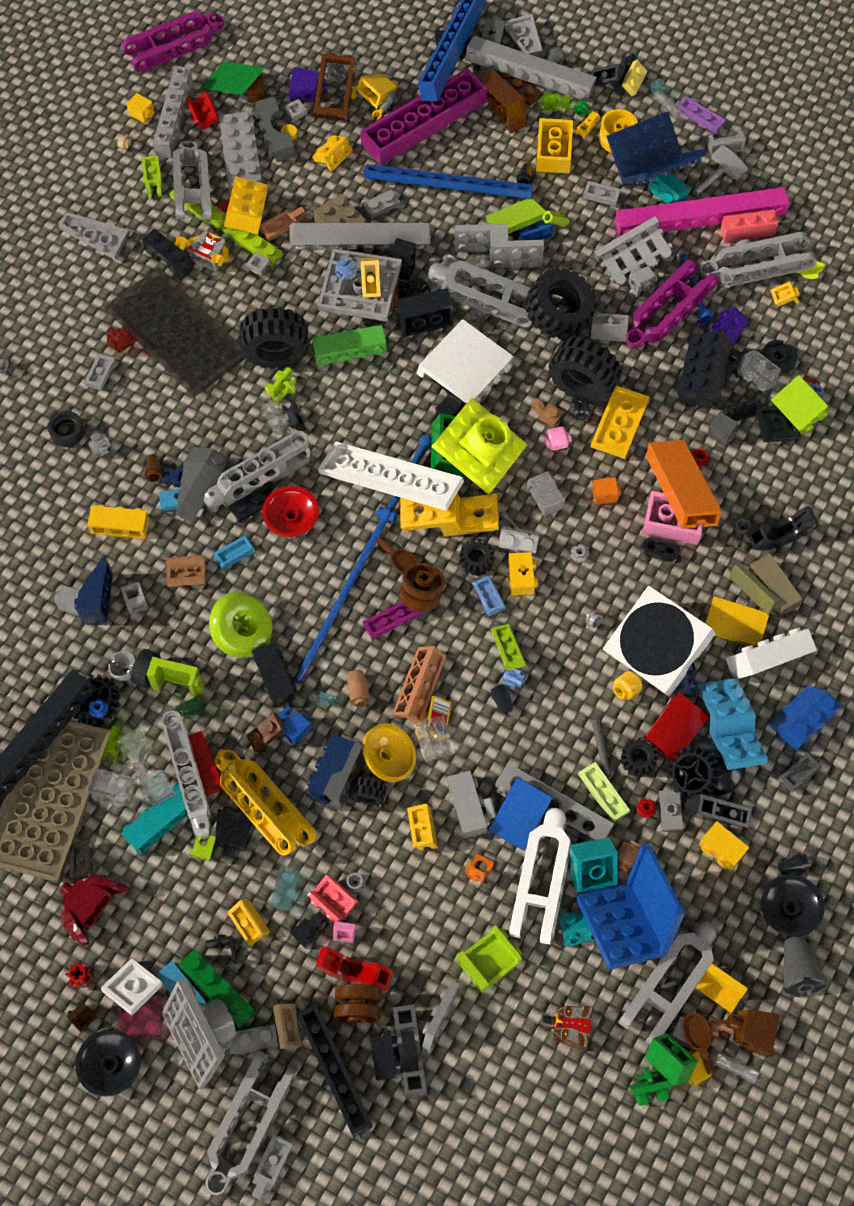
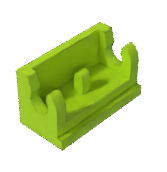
(201, 851)

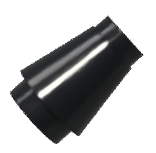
(525, 175)
(501, 697)
(794, 865)

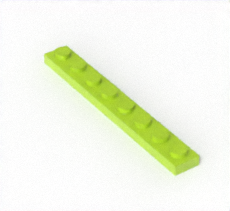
(247, 240)

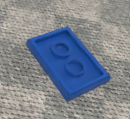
(520, 813)

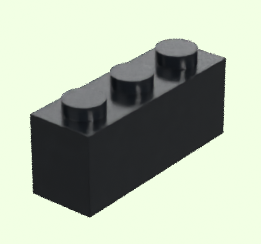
(275, 675)

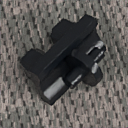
(736, 357)

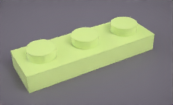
(604, 792)

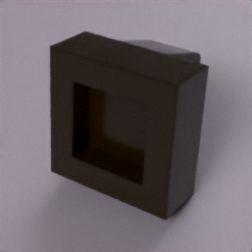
(81, 1016)

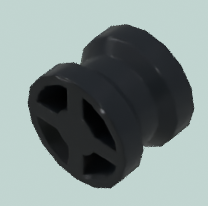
(581, 410)

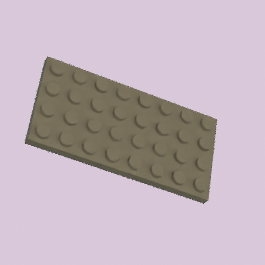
(49, 802)

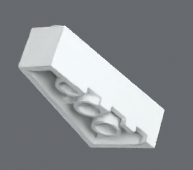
(771, 653)

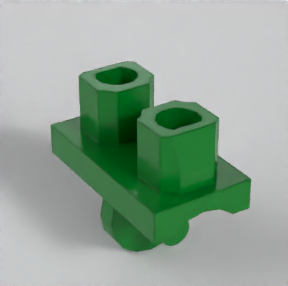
(641, 1089)

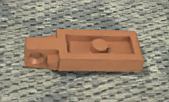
(281, 223)

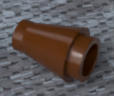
(153, 469)

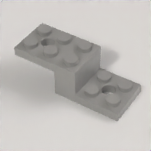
(495, 240)

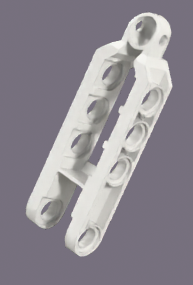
(553, 827)

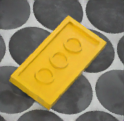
(620, 422)

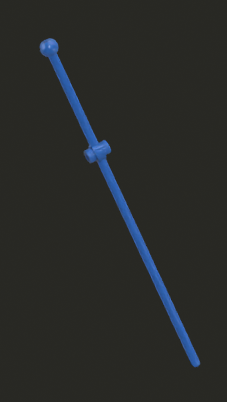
(386, 515)

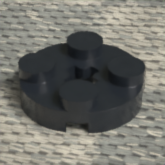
(781, 349)

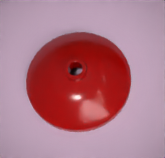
(290, 502)

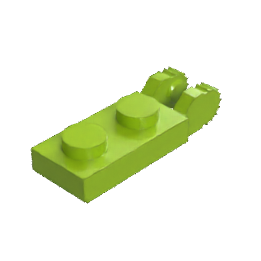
(152, 174)

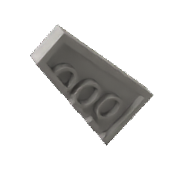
(99, 235)

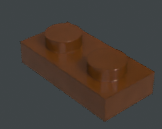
(265, 732)

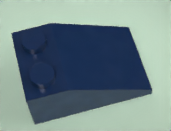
(95, 595)

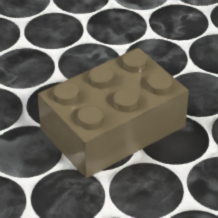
(338, 211)

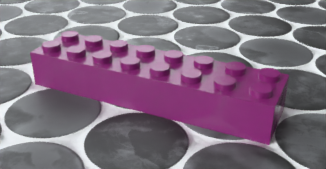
(422, 119)

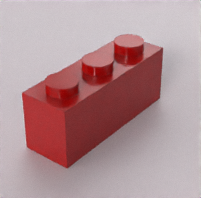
(205, 764)

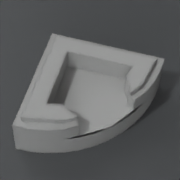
(489, 803)

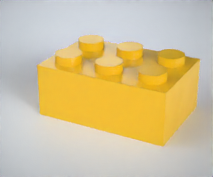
(554, 145)
(246, 205)

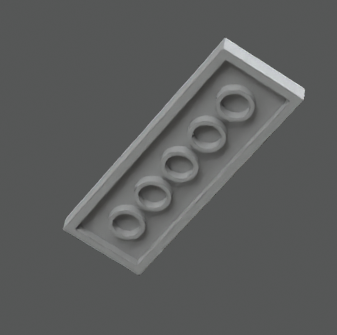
(239, 147)

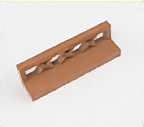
(422, 684)

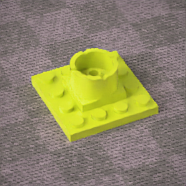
(480, 445)

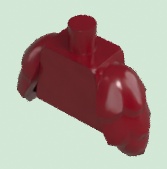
(86, 902)

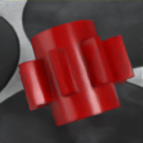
(83, 979)

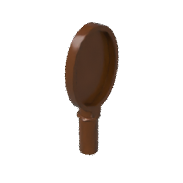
(400, 558)
(699, 1037)

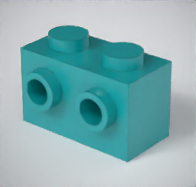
(669, 188)

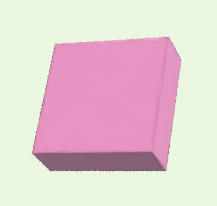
(344, 932)

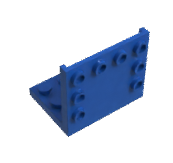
(634, 918)

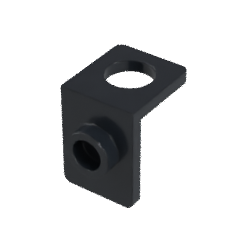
(222, 940)

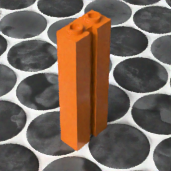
(683, 484)

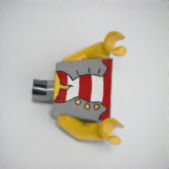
(206, 249)

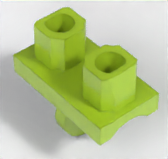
(283, 385)

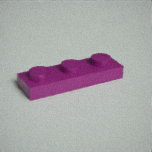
(389, 620)

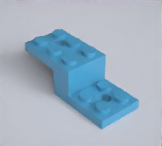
(732, 724)

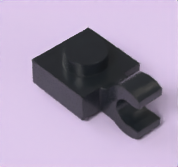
(295, 419)
(307, 931)

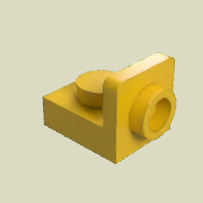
(785, 293)

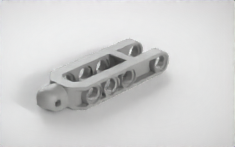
(191, 156)
(777, 248)
(509, 289)
(283, 463)
(183, 762)
(701, 939)
(222, 1172)

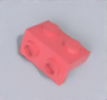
(333, 899)

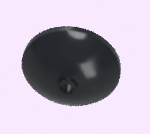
(730, 778)
(798, 894)
(93, 1061)

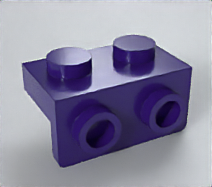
(731, 322)

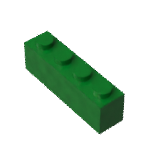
(216, 987)

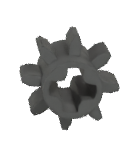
(337, 72)

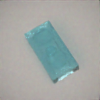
(285, 889)

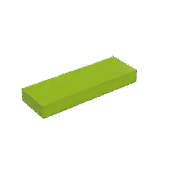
(508, 647)

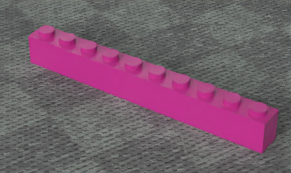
(703, 211)

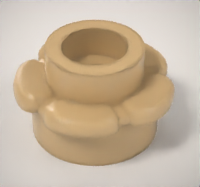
(124, 142)

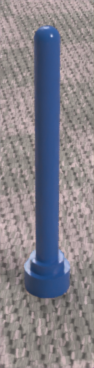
(704, 314)

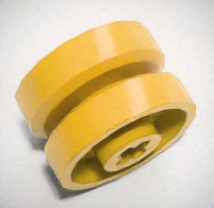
(613, 122)

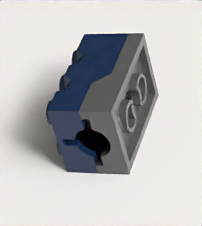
(335, 771)

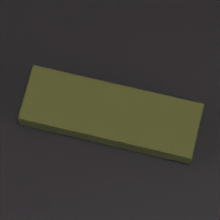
(753, 588)

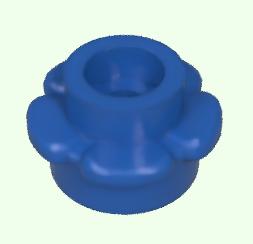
(100, 712)

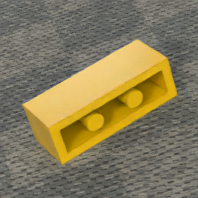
(118, 522)

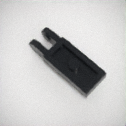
(251, 503)

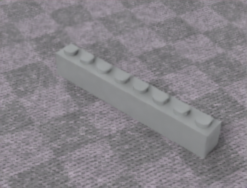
(530, 68)
(357, 235)

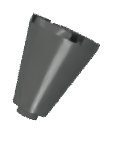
(801, 969)

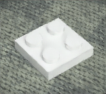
(131, 986)

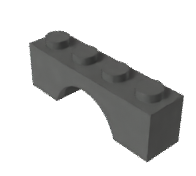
(280, 143)
(410, 1051)

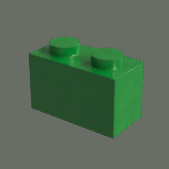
(671, 1059)

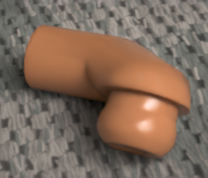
(720, 1025)

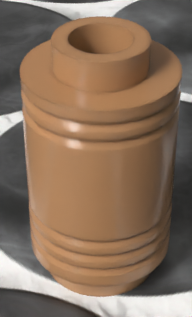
(358, 688)

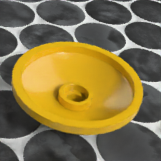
(396, 749)

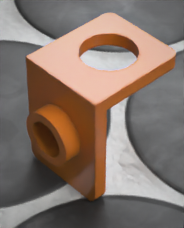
(475, 874)

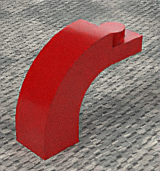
(353, 970)

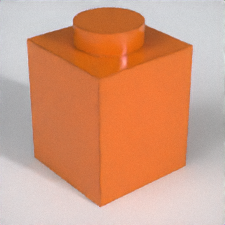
(605, 490)

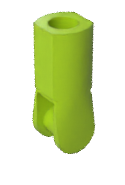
(555, 218)

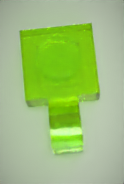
(551, 102)
(113, 740)

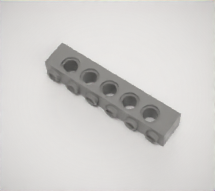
(173, 112)
(583, 815)

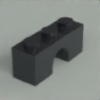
(160, 247)

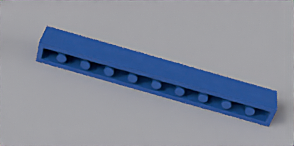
(449, 49)

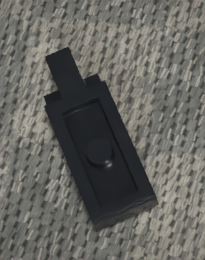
(627, 61)

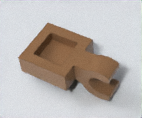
(548, 414)

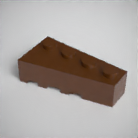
(504, 100)

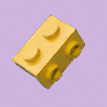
(333, 152)

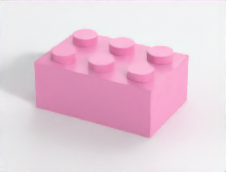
(662, 522)

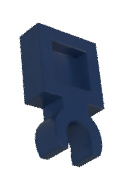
(174, 477)

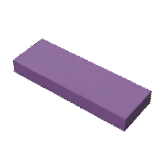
(701, 115)

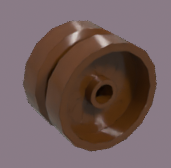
(421, 587)
(357, 1004)

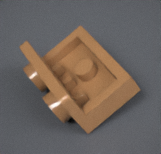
(185, 571)

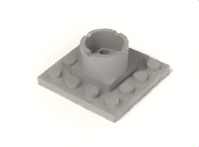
(347, 295)
(198, 1030)

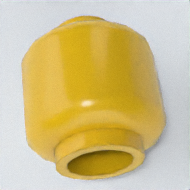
(627, 685)

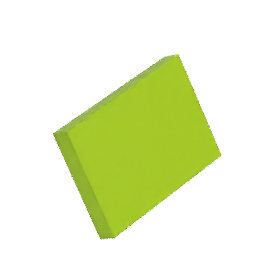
(518, 215)

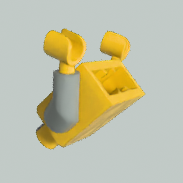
(377, 91)

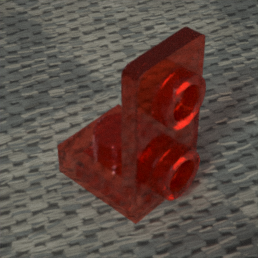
(119, 339)

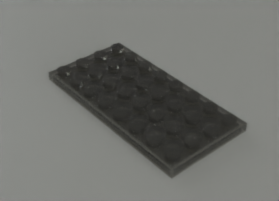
(176, 331)

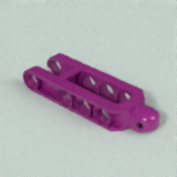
(158, 54)
(672, 286)

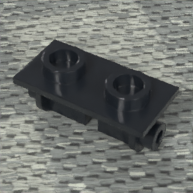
(742, 410)

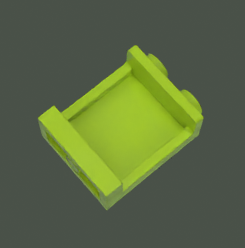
(801, 405)
(174, 672)
(489, 959)

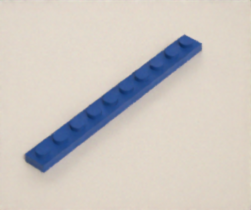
(442, 180)

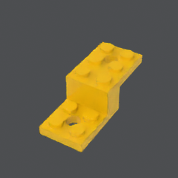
(458, 518)

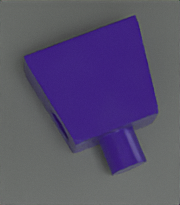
(304, 85)

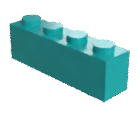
(155, 822)

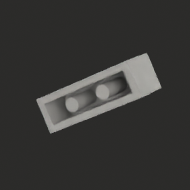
(467, 804)

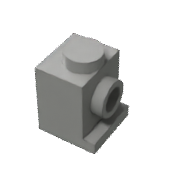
(642, 280)
(134, 597)

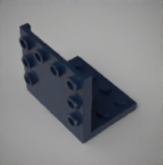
(649, 150)

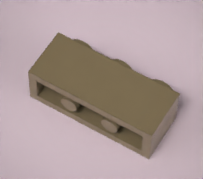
(775, 580)

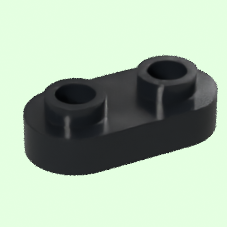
(660, 549)

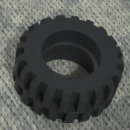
(571, 288)
(274, 338)
(585, 370)

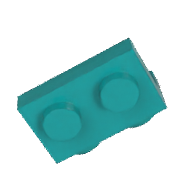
(574, 928)

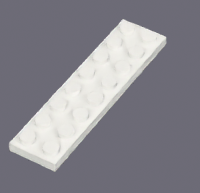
(391, 475)

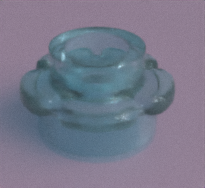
(658, 84)
(325, 699)

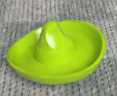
(240, 624)

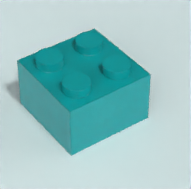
(593, 865)

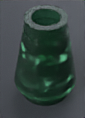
(191, 707)

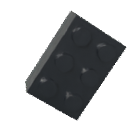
(424, 312)

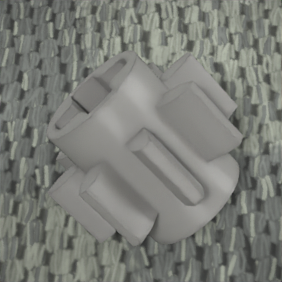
(99, 444)

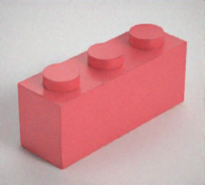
(749, 226)

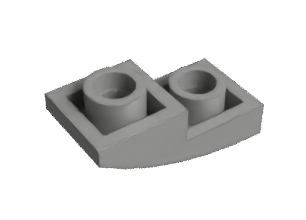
(730, 161)

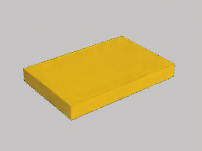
(736, 622)

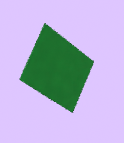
(232, 78)

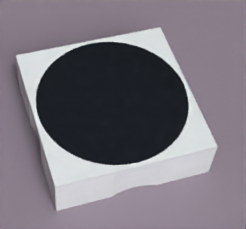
(659, 641)

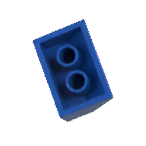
(805, 716)

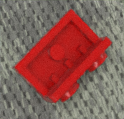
(203, 111)

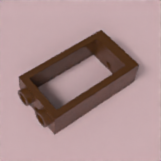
(334, 113)

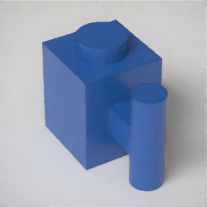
(296, 726)

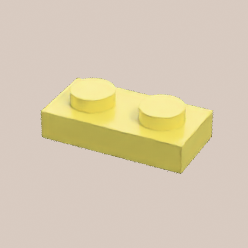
(634, 78)

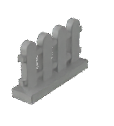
(633, 236)

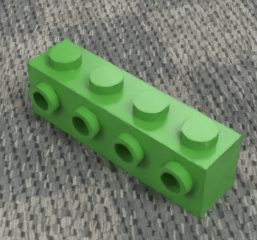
(349, 345)

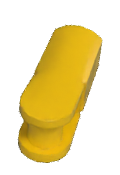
(588, 124)

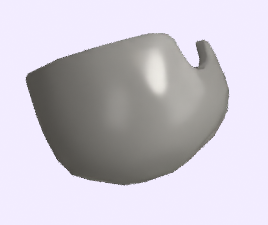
(122, 665)

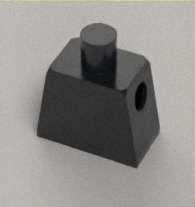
(233, 832)

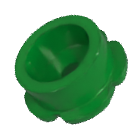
(581, 108)

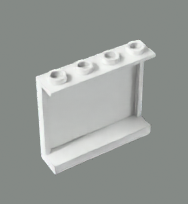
(466, 363)

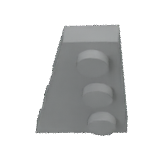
(524, 34)
(439, 1012)

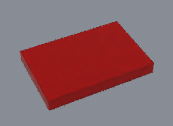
(676, 726)

